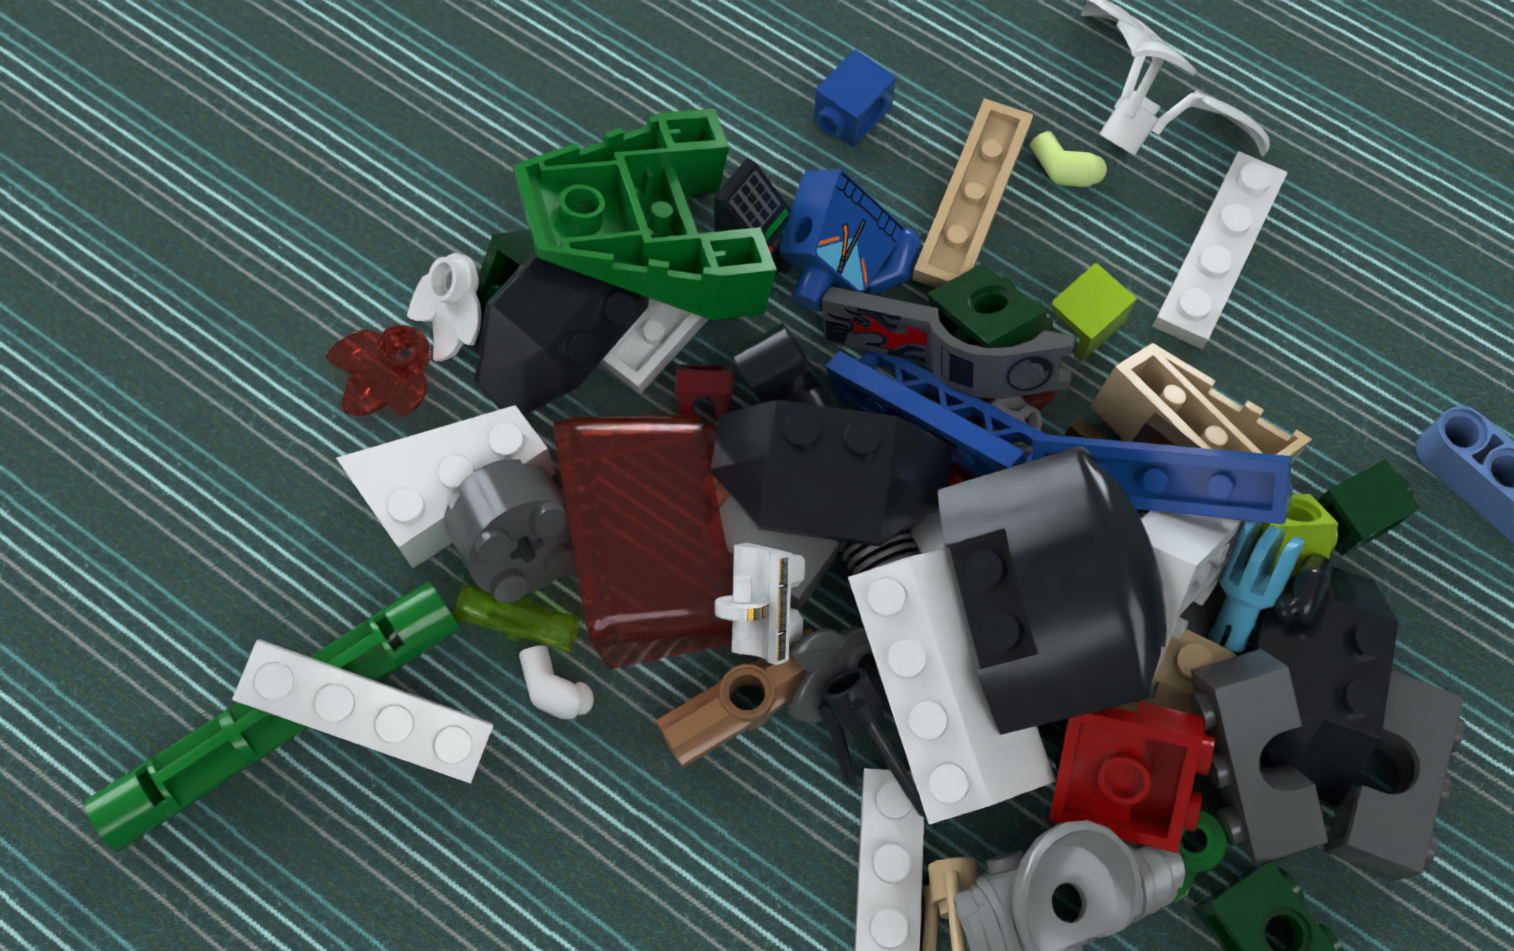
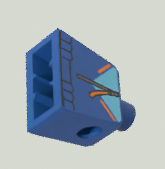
(835, 236)

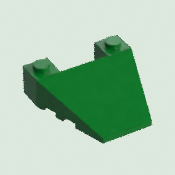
(626, 219)

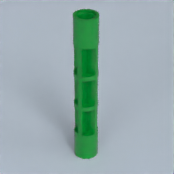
(246, 734)

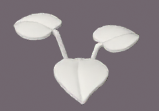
(1134, 112)

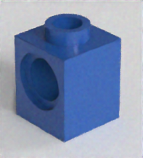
(853, 98)

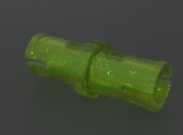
(517, 619)

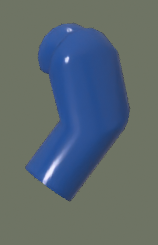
(899, 264)

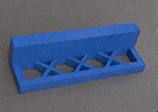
(974, 448)
(1189, 478)

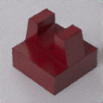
(704, 381)

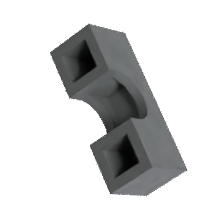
(1244, 707)
(1396, 829)

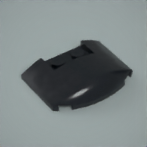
(1055, 589)

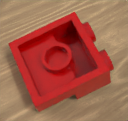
(1134, 773)

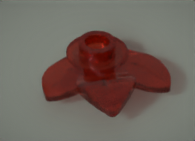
(377, 375)

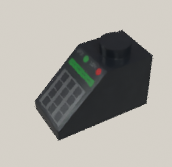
(753, 202)

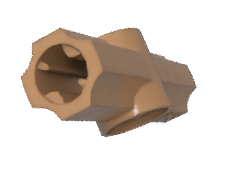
(714, 720)

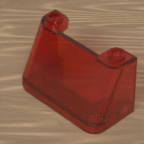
(645, 534)

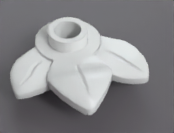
(449, 302)

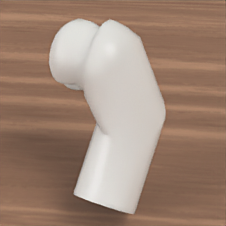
(550, 691)

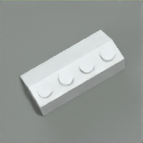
(934, 691)

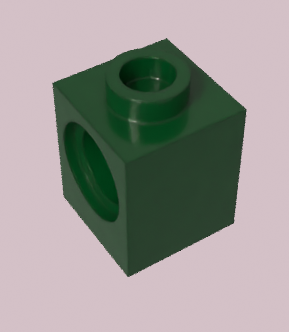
(1368, 505)

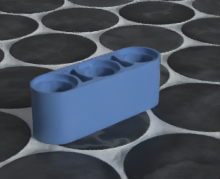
(1470, 466)

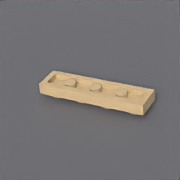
(973, 194)

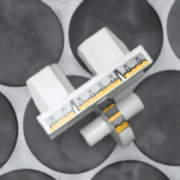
(761, 602)

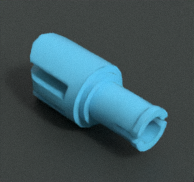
(1250, 586)

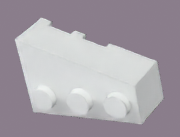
(419, 475)
(1190, 560)

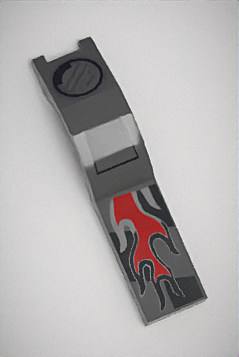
(917, 335)

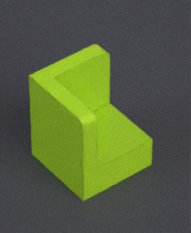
(1093, 308)

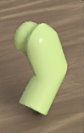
(1067, 167)

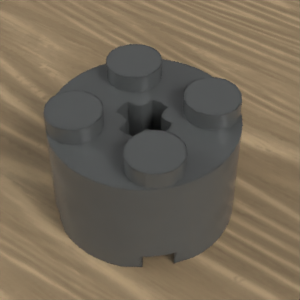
(511, 529)

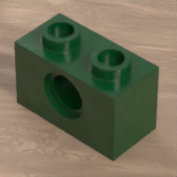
(988, 310)
(1263, 893)

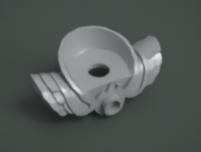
(1113, 876)

